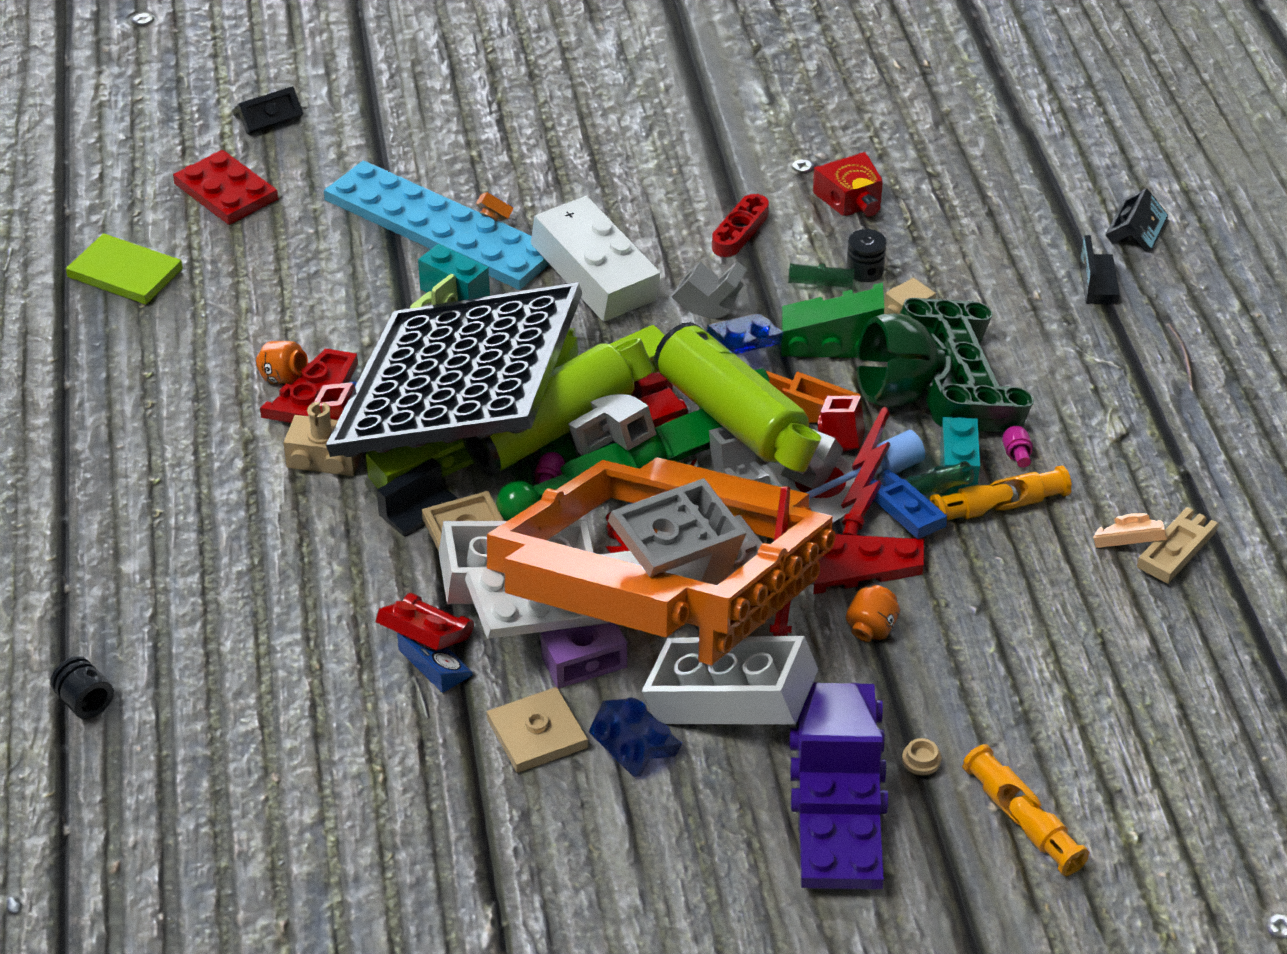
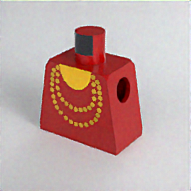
(849, 185)

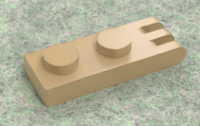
(1184, 539)

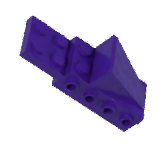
(839, 786)

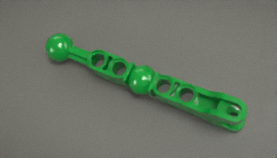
(672, 441)

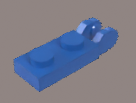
(908, 505)

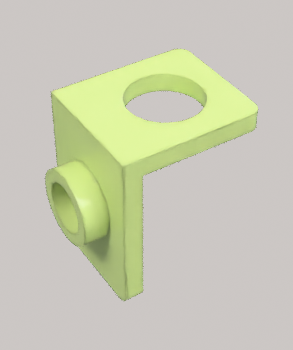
(442, 293)

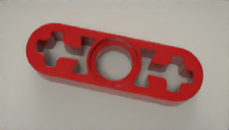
(740, 215)

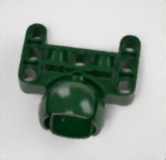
(938, 351)

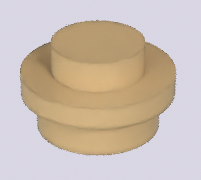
(921, 757)

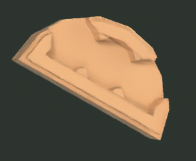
(1130, 530)

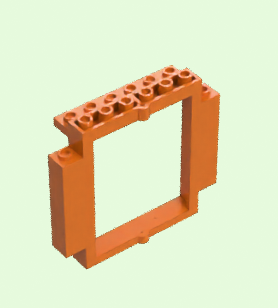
(664, 602)

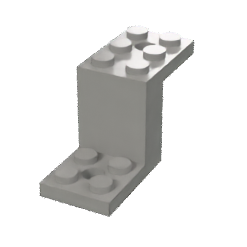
(693, 537)

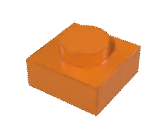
(493, 207)

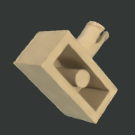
(307, 441)

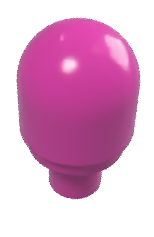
(1018, 445)
(548, 467)

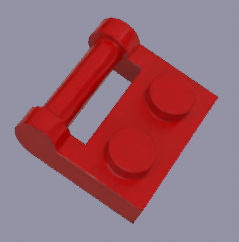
(424, 622)

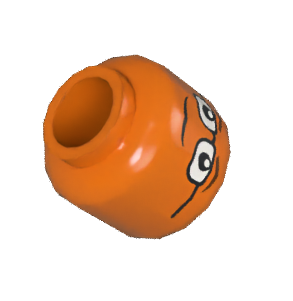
(281, 362)
(873, 613)

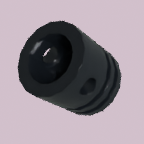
(866, 252)
(82, 687)

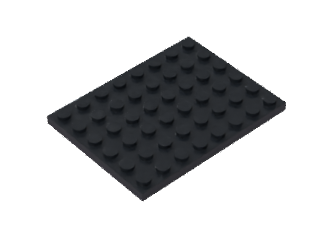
(457, 371)

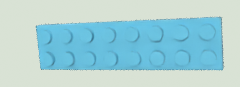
(436, 219)

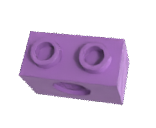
(583, 652)

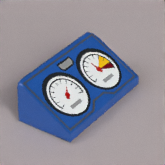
(438, 666)

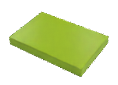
(124, 268)

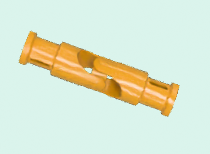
(978, 499)
(1039, 826)

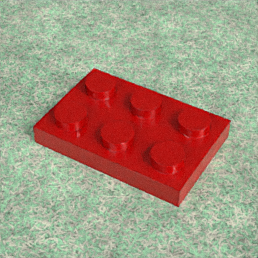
(225, 187)

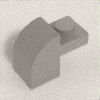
(708, 294)
(613, 419)
(733, 457)
(820, 465)

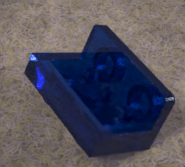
(746, 333)
(632, 734)

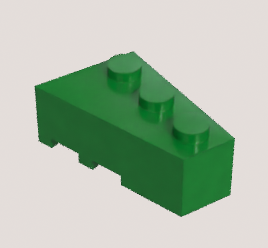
(829, 325)

